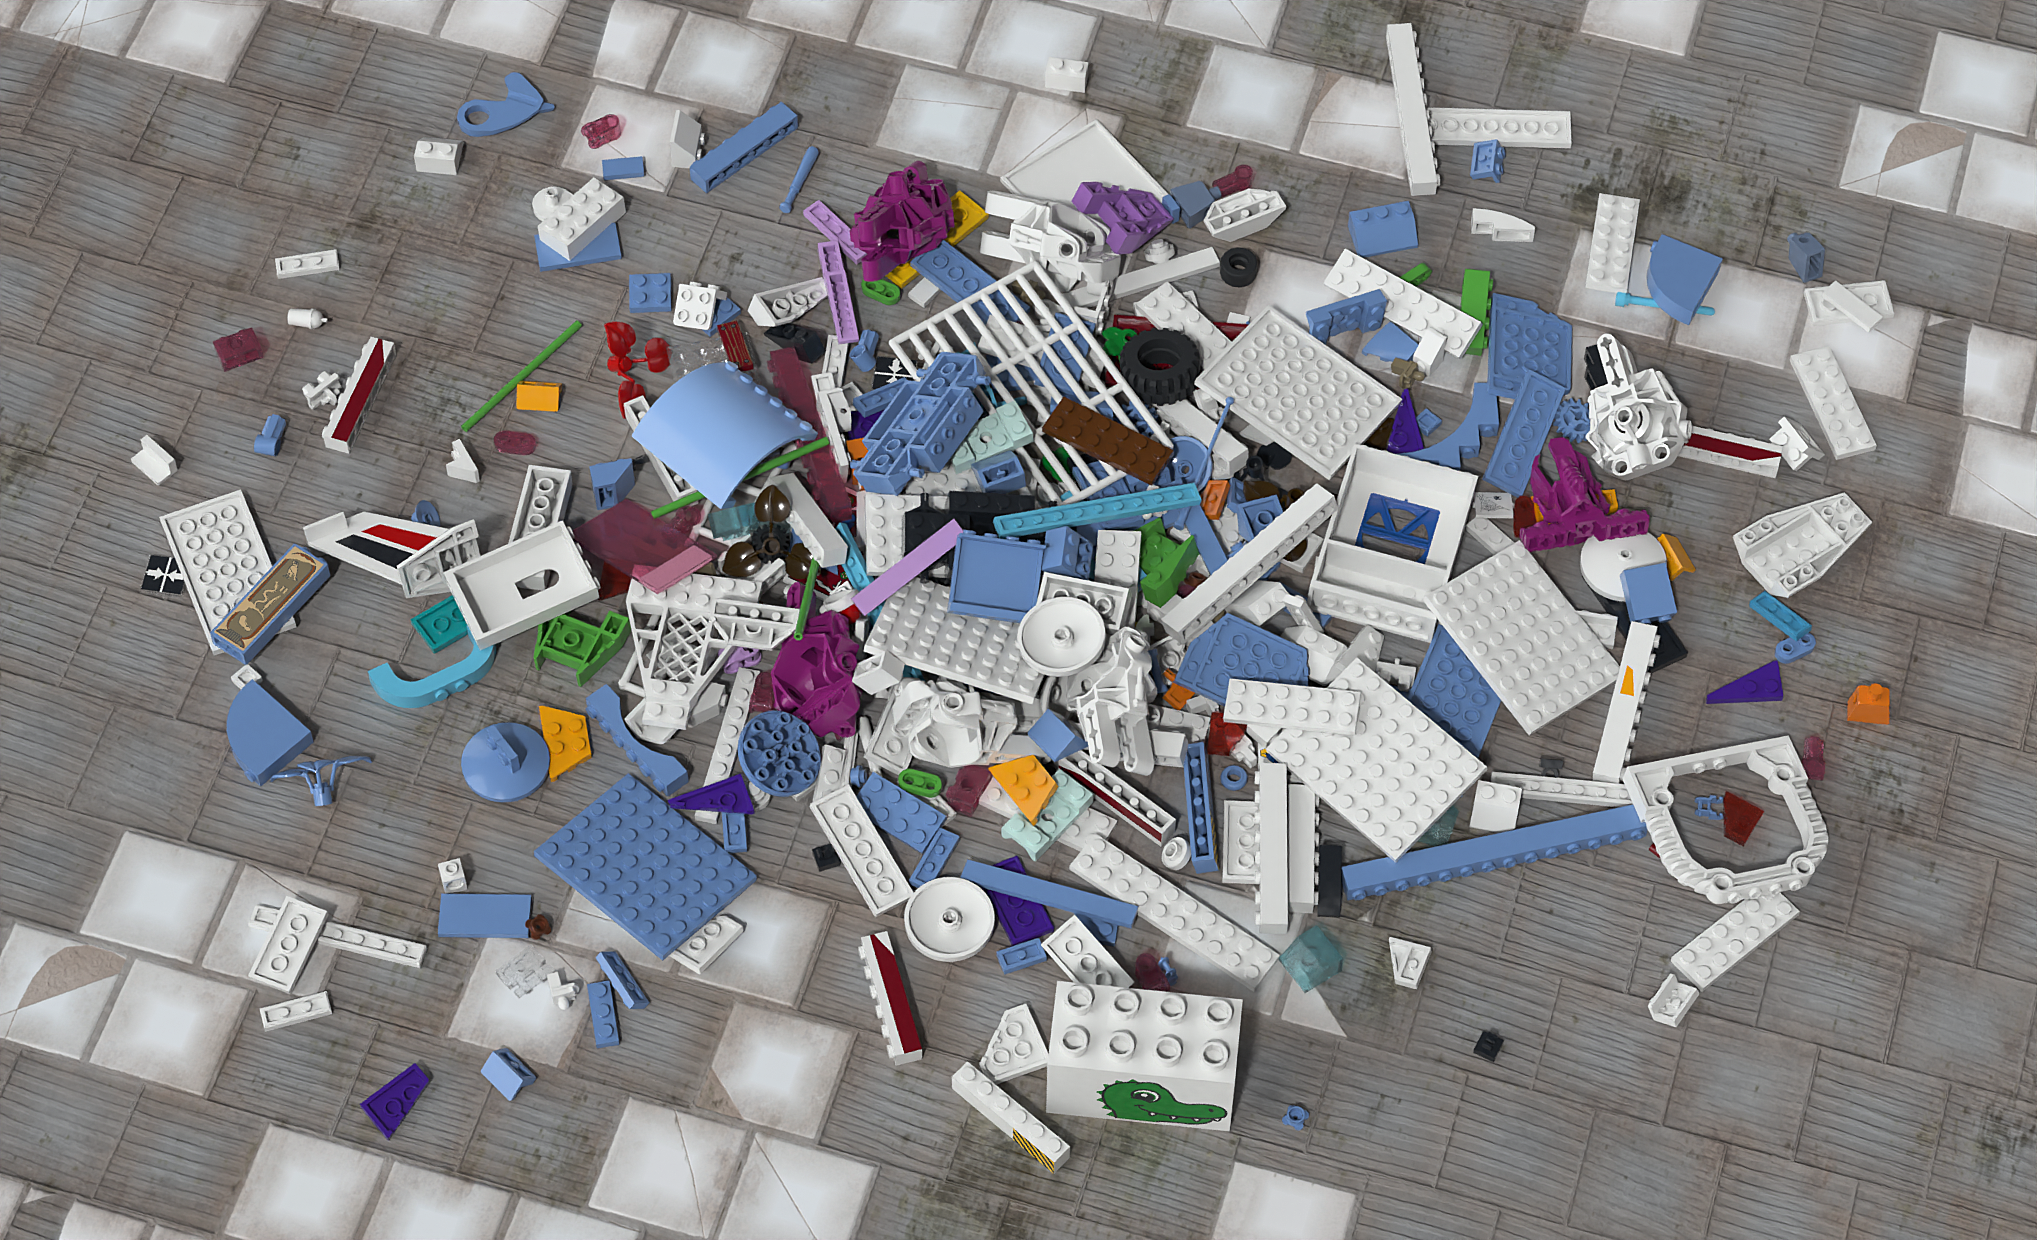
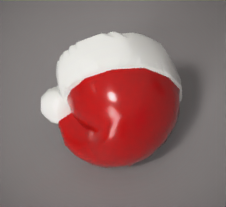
(842, 603)

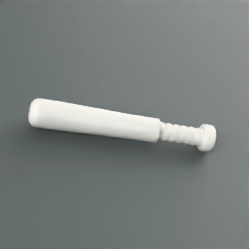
(865, 734)

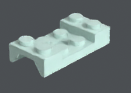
(1005, 427)
(1065, 806)

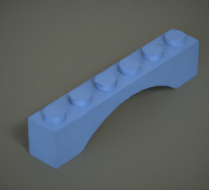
(664, 770)

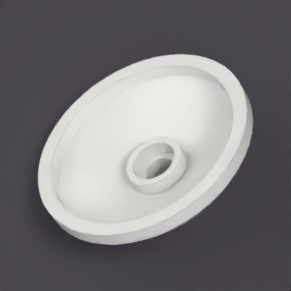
(1054, 696)

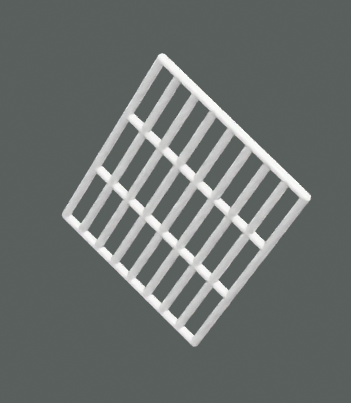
(1026, 353)

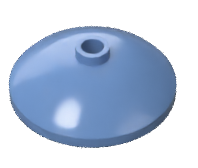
(1189, 453)

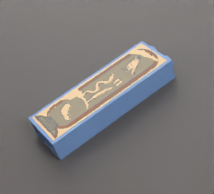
(270, 603)

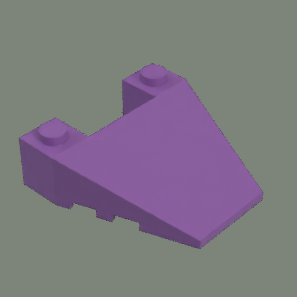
(1130, 214)

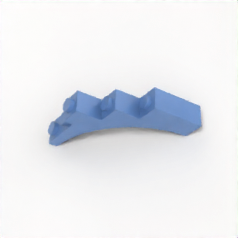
(1464, 442)

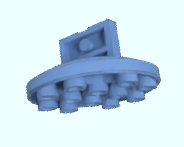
(779, 753)
(505, 762)

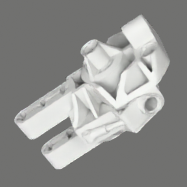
(1055, 235)
(1620, 408)
(1114, 700)
(963, 726)

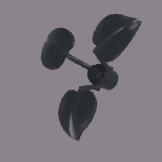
(1270, 455)

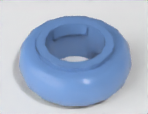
(1233, 770)

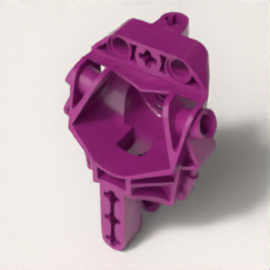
(906, 203)
(817, 672)

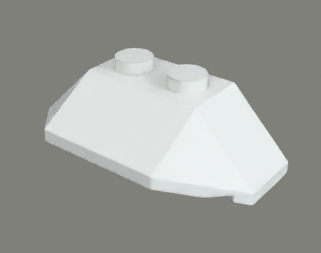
(1243, 213)
(752, 623)
(1321, 652)

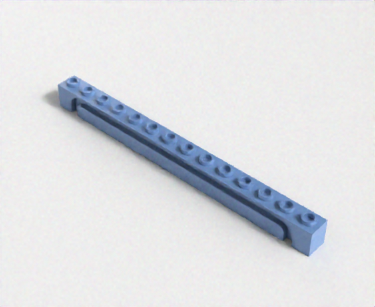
(1492, 852)

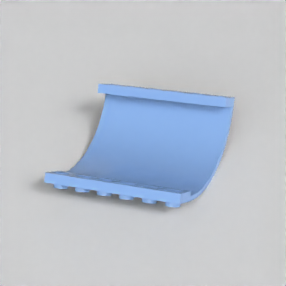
(718, 429)

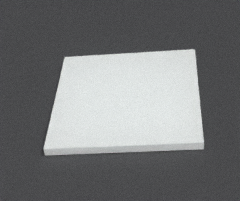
(1081, 157)

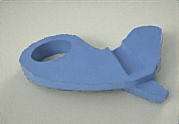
(520, 105)

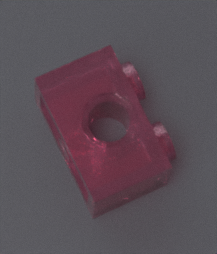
(238, 349)
(968, 800)

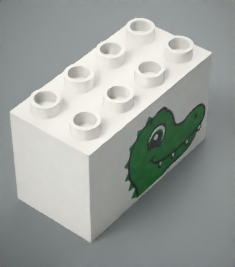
(1143, 1055)

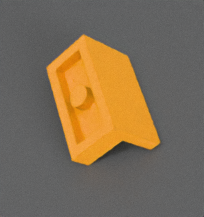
(538, 396)
(1676, 556)

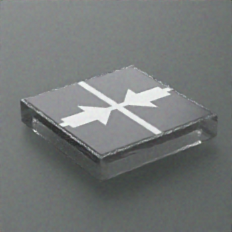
(889, 370)
(163, 578)

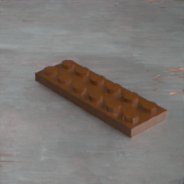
(1107, 441)

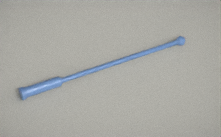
(1179, 524)

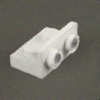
(1601, 625)

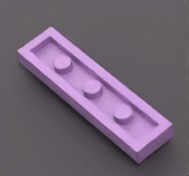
(833, 229)

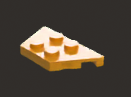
(565, 738)
(1026, 784)

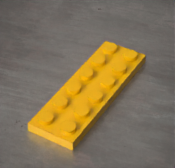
(966, 219)

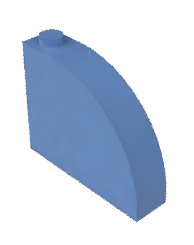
(1680, 277)
(263, 733)

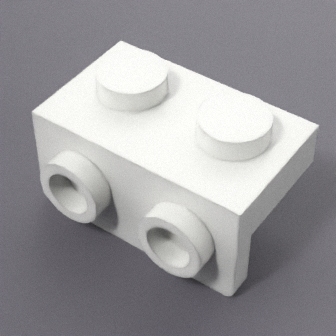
(1672, 1001)

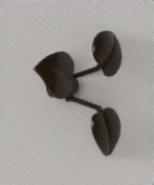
(1260, 489)
(741, 558)

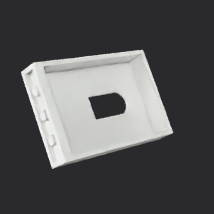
(488, 591)

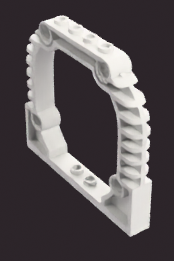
(1770, 758)

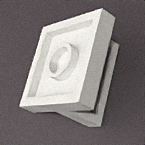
(1796, 443)

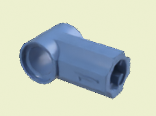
(863, 352)
(269, 440)

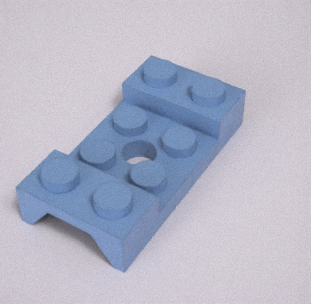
(1359, 312)

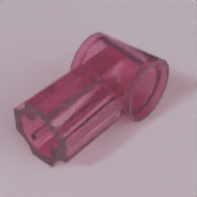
(1238, 180)
(679, 521)
(1813, 758)

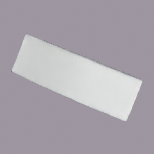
(1501, 226)

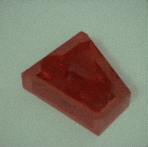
(613, 582)
(1223, 735)
(1739, 818)

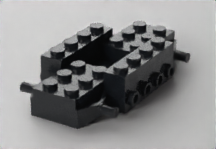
(972, 512)

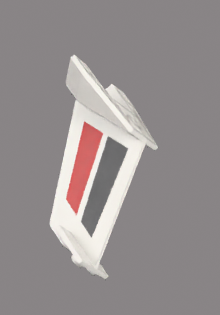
(396, 548)

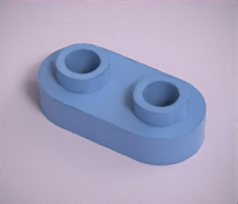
(1797, 648)

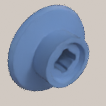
(426, 514)

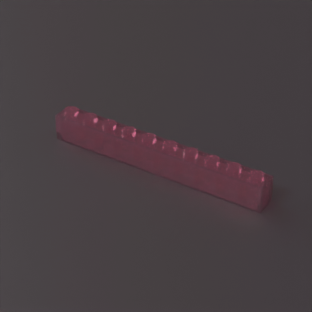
(820, 463)

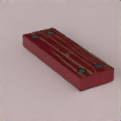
(735, 345)

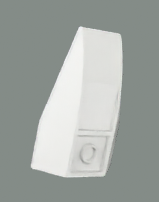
(1800, 543)

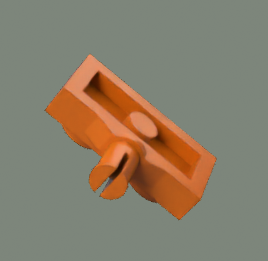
(1214, 498)
(1176, 695)

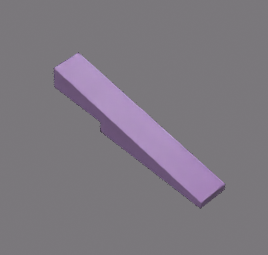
(838, 292)
(907, 568)

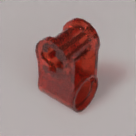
(1523, 518)

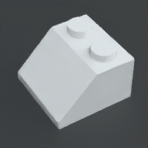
(685, 140)
(438, 155)
(1495, 807)

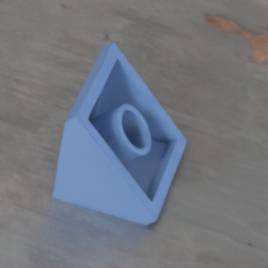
(1257, 515)
(1056, 736)

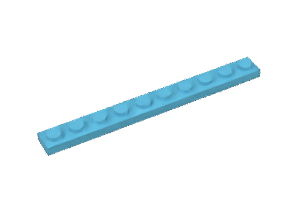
(1097, 510)
(857, 573)

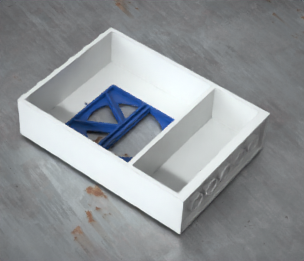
(1353, 579)

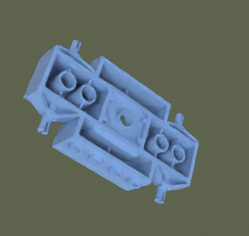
(922, 424)

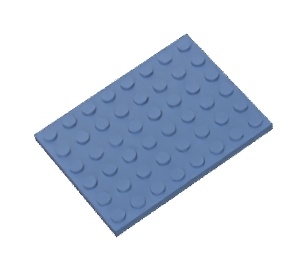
(645, 866)

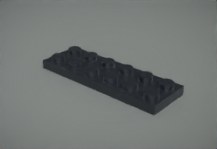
(1669, 648)

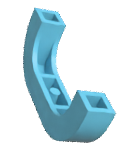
(436, 686)

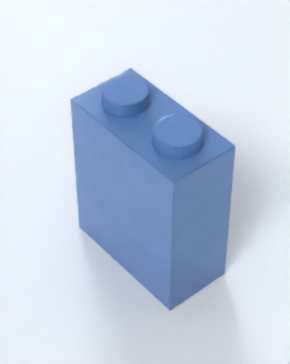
(1648, 594)

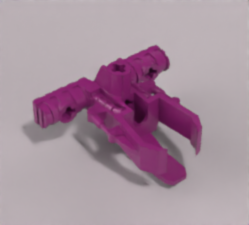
(1574, 505)

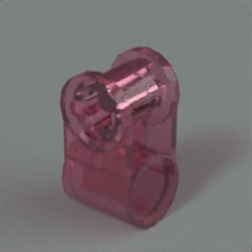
(602, 130)
(762, 697)
(1153, 977)

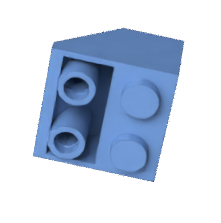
(999, 473)
(611, 482)
(1067, 553)

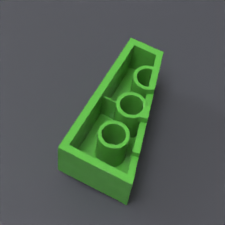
(1475, 303)

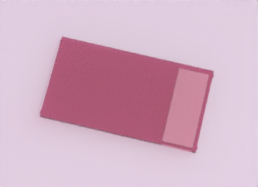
(642, 546)

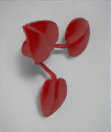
(620, 339)

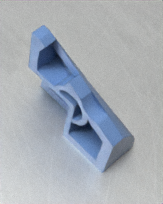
(1391, 343)

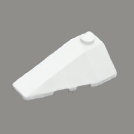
(787, 302)

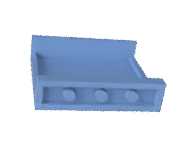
(994, 576)

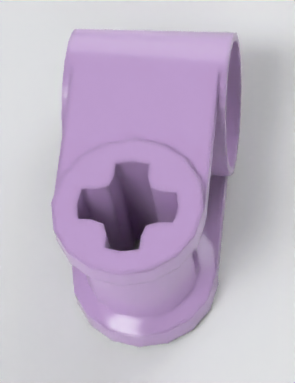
(741, 658)

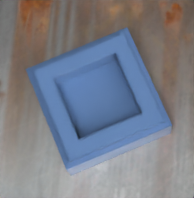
(1427, 422)

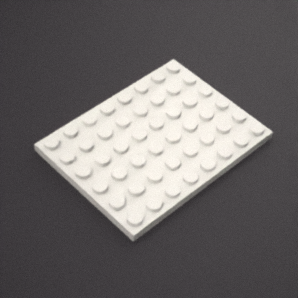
(1298, 391)
(1523, 637)
(955, 646)
(1389, 775)

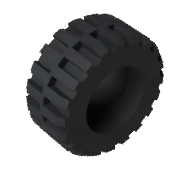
(1160, 347)

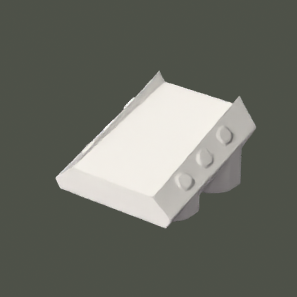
(1169, 655)

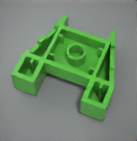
(1163, 562)
(580, 643)

